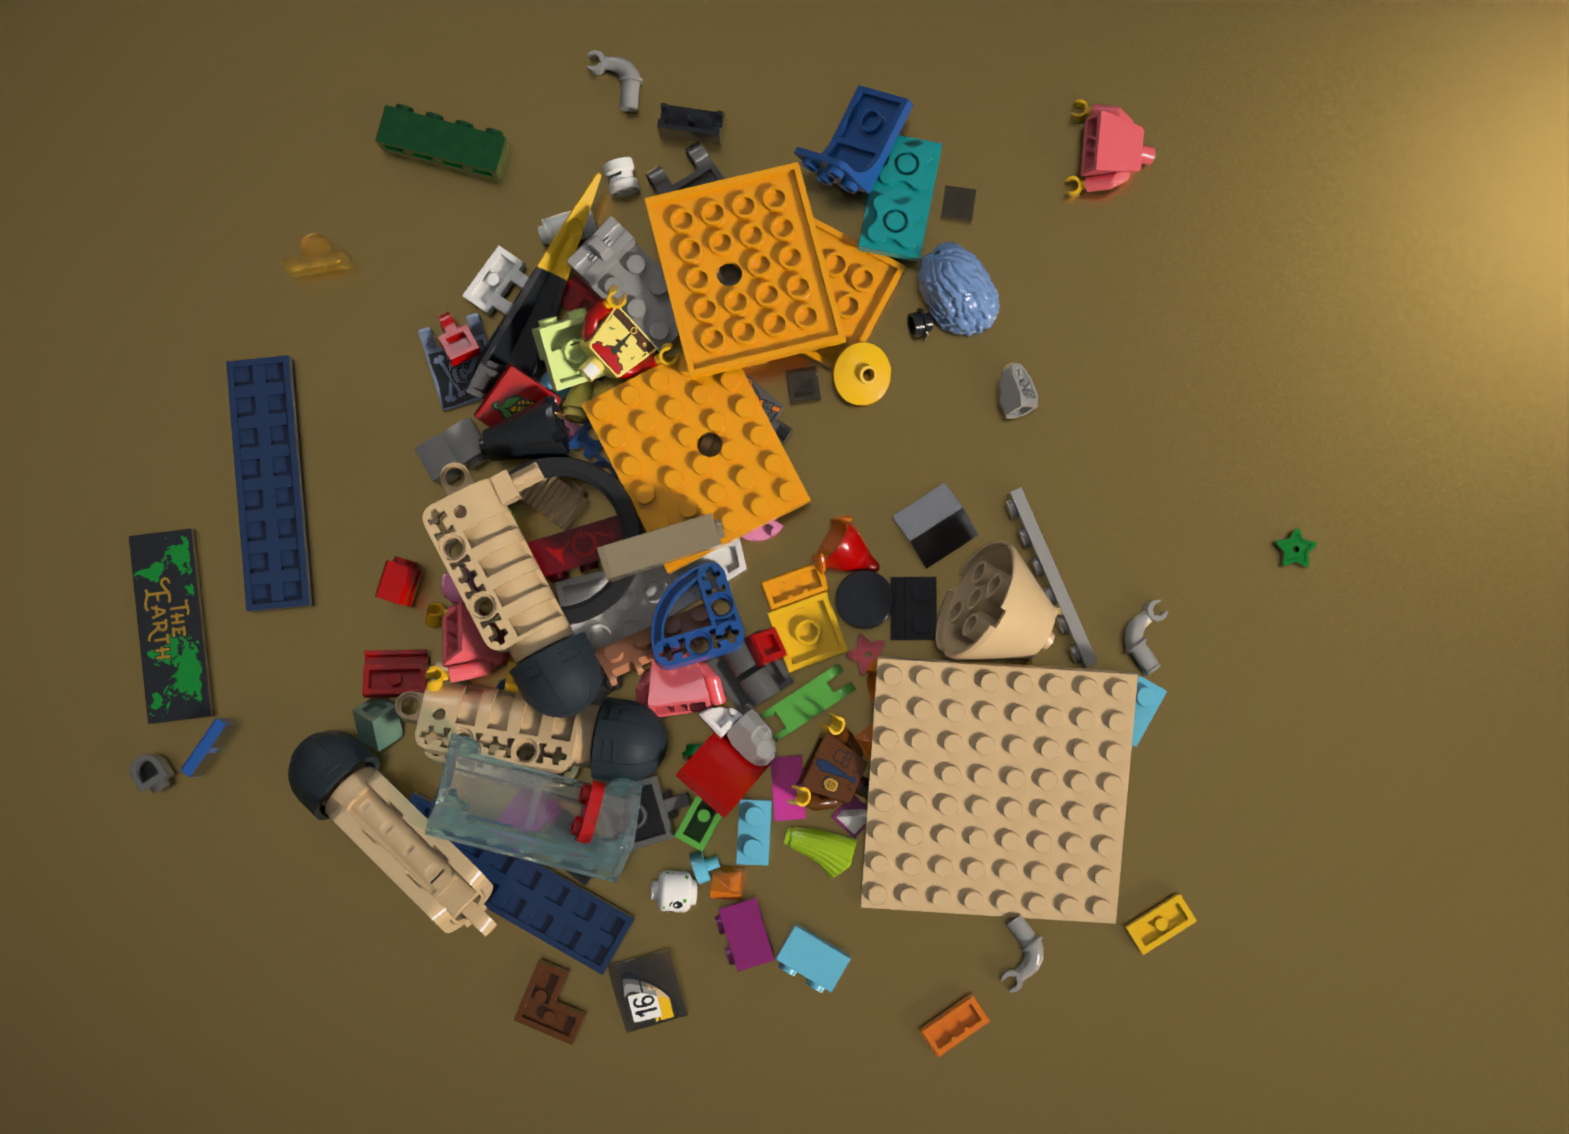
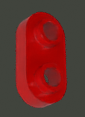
(591, 799)

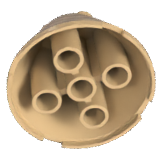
(995, 609)

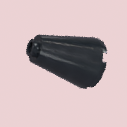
(527, 434)

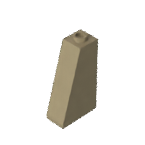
(660, 547)

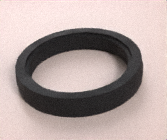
(627, 517)

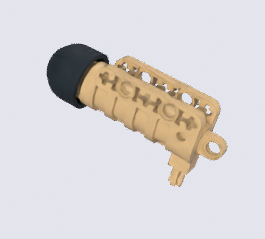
(554, 668)
(609, 738)
(342, 782)

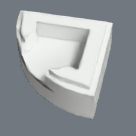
(720, 719)

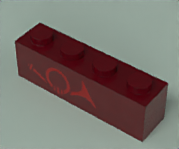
(574, 548)

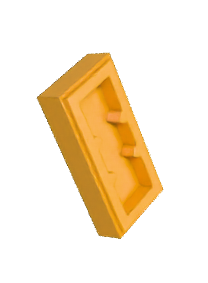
(794, 586)

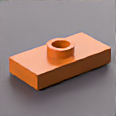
(954, 1025)

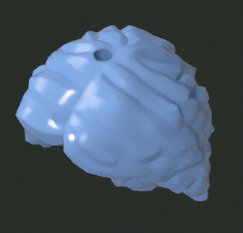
(958, 290)

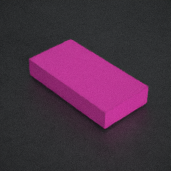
(784, 774)

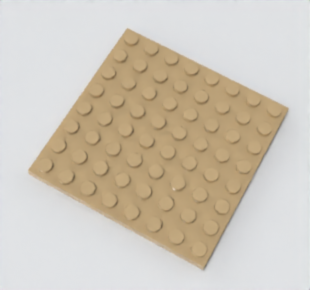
(998, 789)

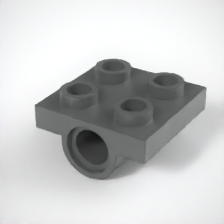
(747, 683)

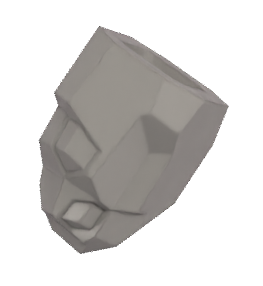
(1016, 391)
(753, 739)

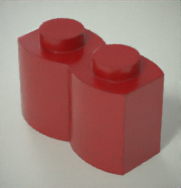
(399, 581)

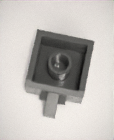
(656, 812)

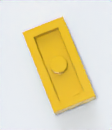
(1160, 923)

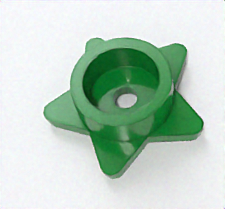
(1300, 557)

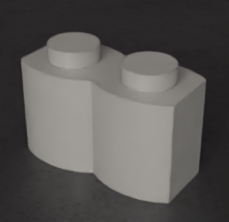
(453, 445)

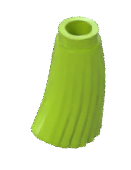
(826, 848)

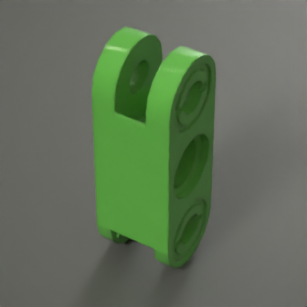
(808, 701)

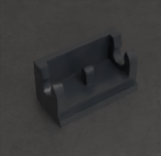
(691, 124)

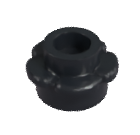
(919, 323)

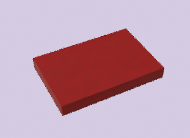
(719, 774)

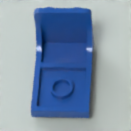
(860, 141)

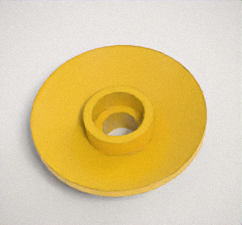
(849, 371)

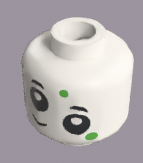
(674, 891)

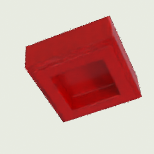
(766, 646)

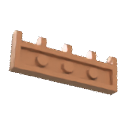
(636, 648)

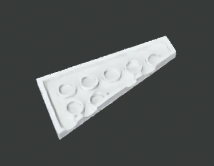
(637, 605)

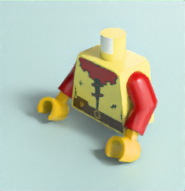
(617, 343)

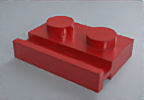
(394, 672)

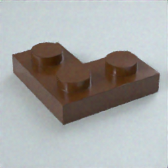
(542, 1010)

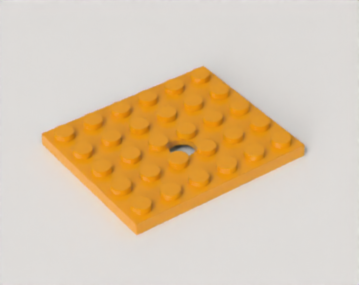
(768, 233)
(652, 441)

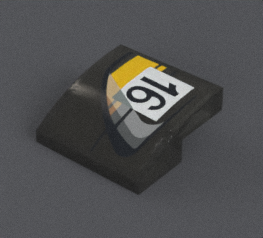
(647, 990)

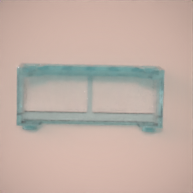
(530, 813)

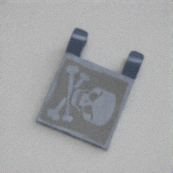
(447, 379)

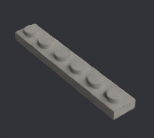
(1044, 566)

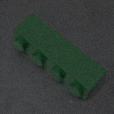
(442, 141)

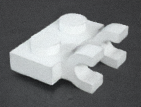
(494, 282)

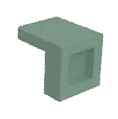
(377, 723)

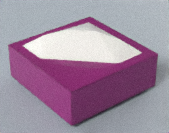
(852, 816)

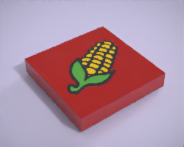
(511, 394)

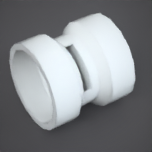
(621, 177)

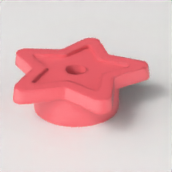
(863, 646)

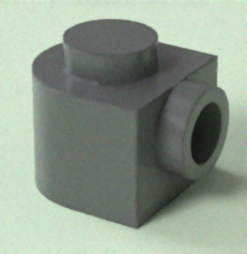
(150, 772)

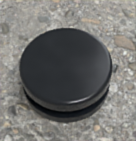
(864, 599)

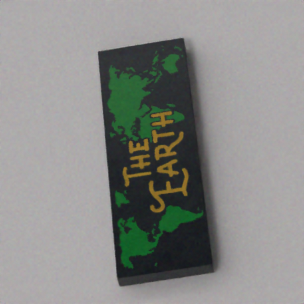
(171, 626)

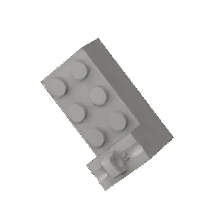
(616, 259)

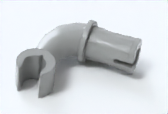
(628, 77)
(1136, 642)
(1032, 949)

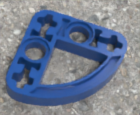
(718, 623)

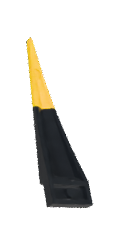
(537, 300)

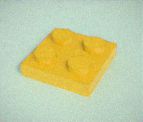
(808, 631)

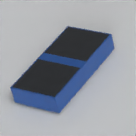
(207, 747)

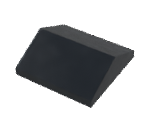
(935, 525)

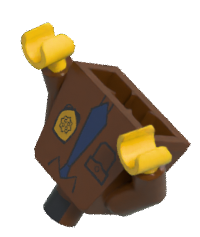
(832, 770)

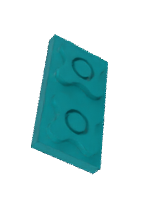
(901, 200)

